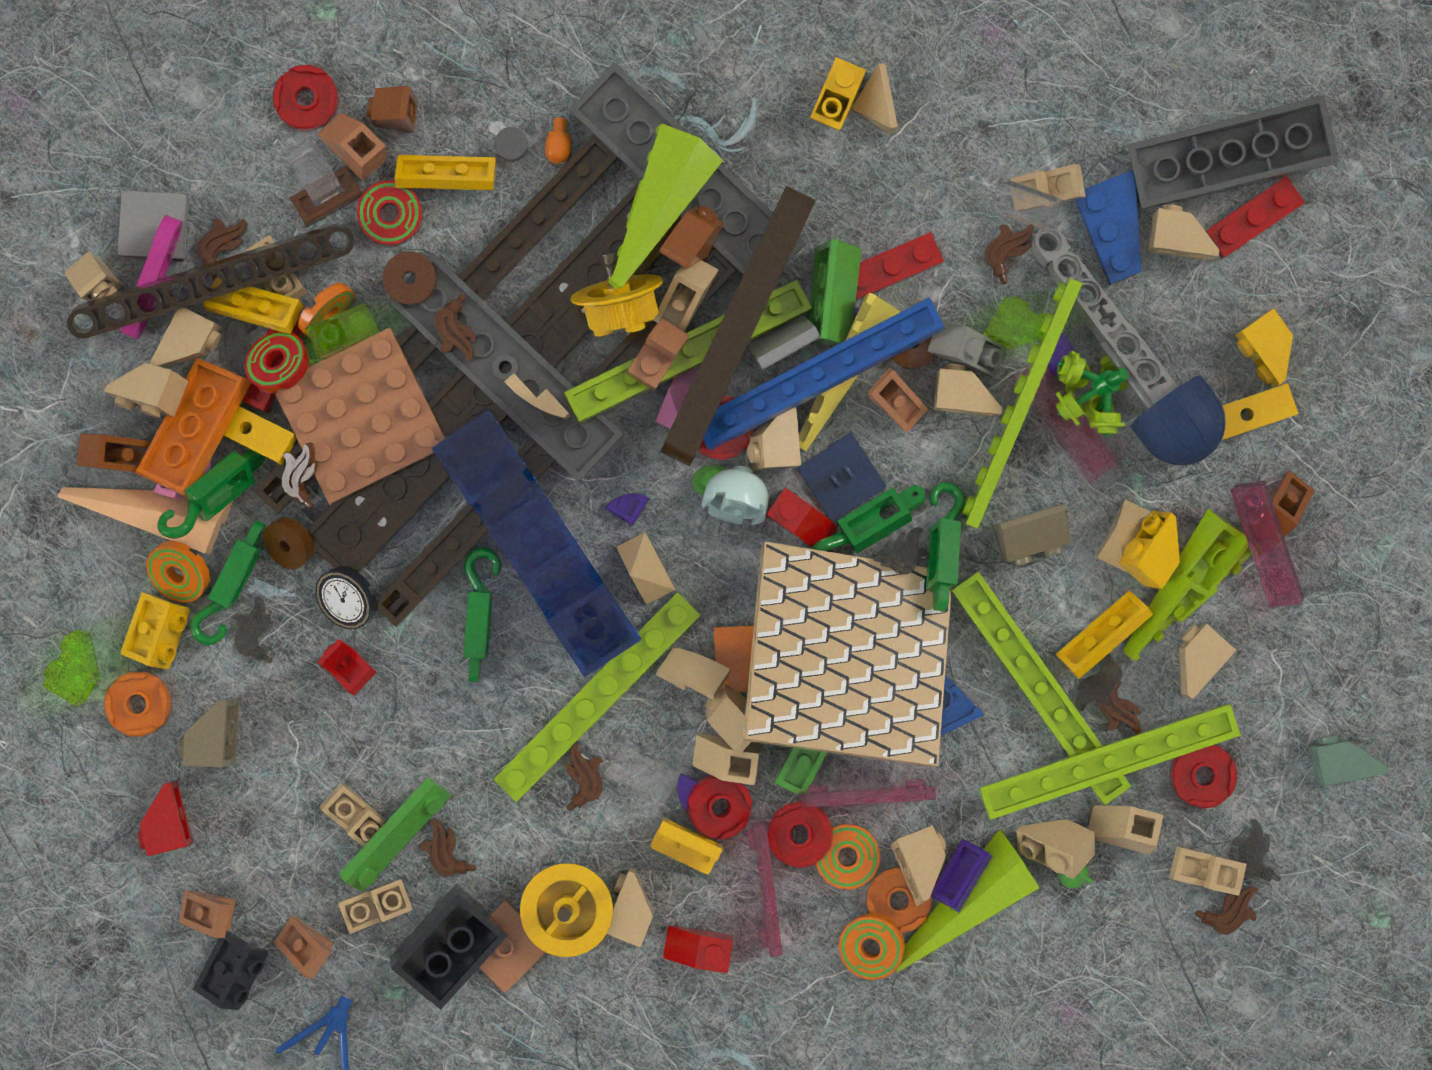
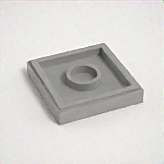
(141, 216)
(782, 341)

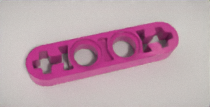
(156, 267)

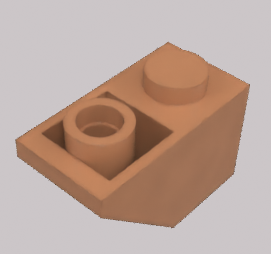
(354, 145)

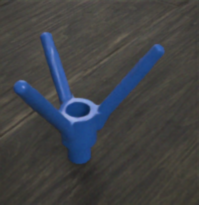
(334, 1020)

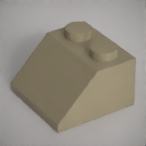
(1032, 534)
(212, 737)

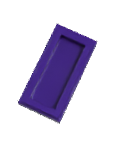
(960, 875)

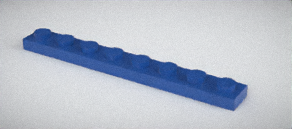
(823, 372)

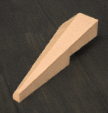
(143, 511)

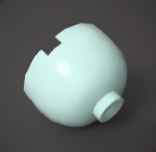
(736, 496)

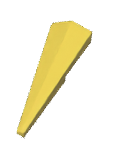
(871, 312)

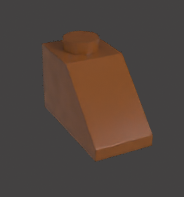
(393, 108)
(693, 237)
(111, 452)
(1290, 500)

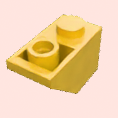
(838, 94)
(1269, 346)
(1154, 551)

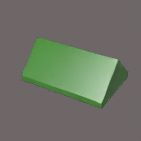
(834, 290)

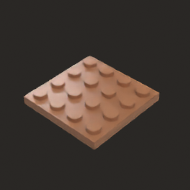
(361, 415)

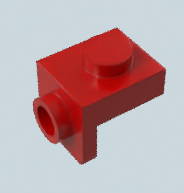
(347, 666)

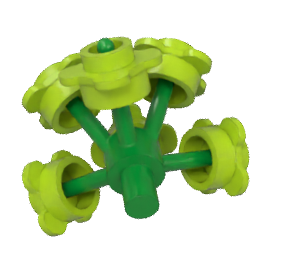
(1100, 408)

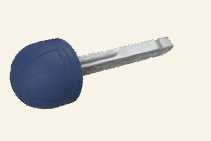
(1182, 420)

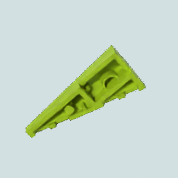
(673, 177)
(1206, 560)
(998, 887)

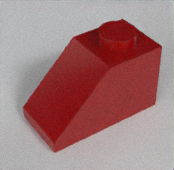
(800, 518)
(165, 823)
(698, 948)

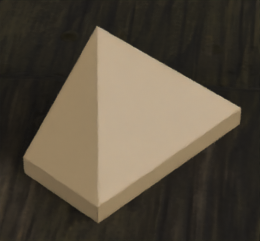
(876, 101)
(1121, 533)
(645, 568)

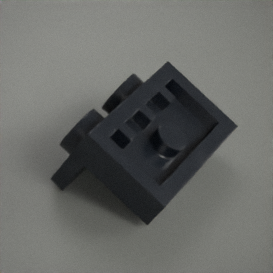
(230, 972)

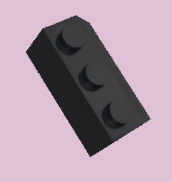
(447, 947)

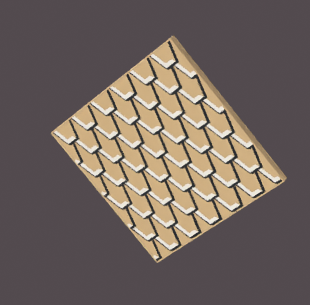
(846, 657)

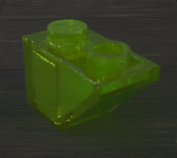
(1014, 324)
(342, 331)
(75, 670)

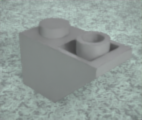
(968, 348)

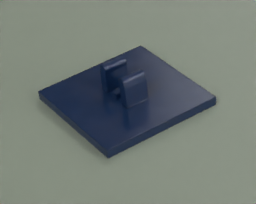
(841, 477)

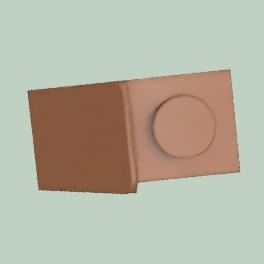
(657, 354)
(897, 400)
(207, 913)
(303, 946)

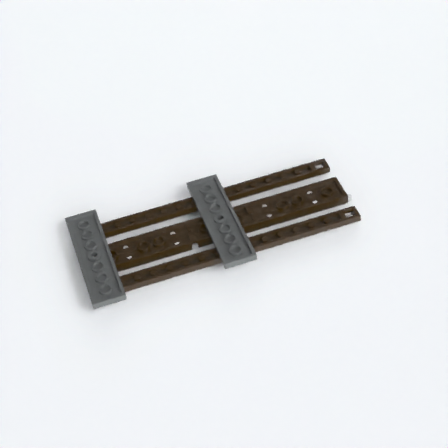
(526, 344)

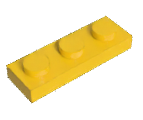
(445, 172)
(257, 307)
(1104, 634)

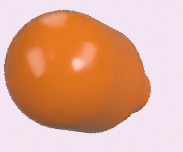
(558, 142)

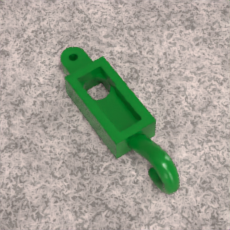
(214, 491)
(866, 526)
(944, 547)
(229, 583)
(478, 612)

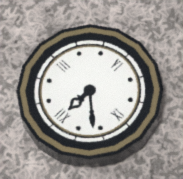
(345, 597)

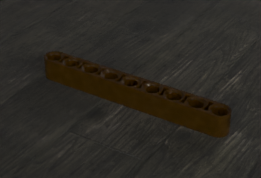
(198, 291)
(737, 326)

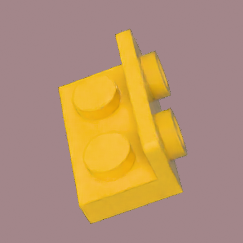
(155, 631)
(686, 846)

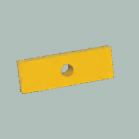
(1262, 409)
(264, 437)

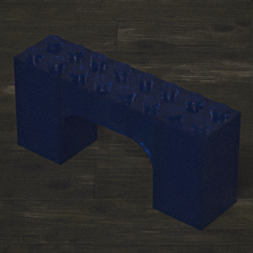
(535, 541)

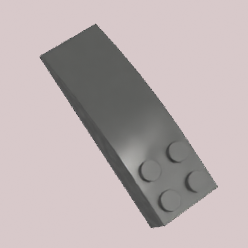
(1234, 153)

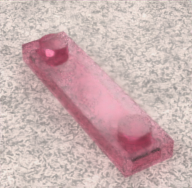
(1079, 441)
(1267, 543)
(914, 790)
(770, 935)

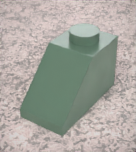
(1342, 761)

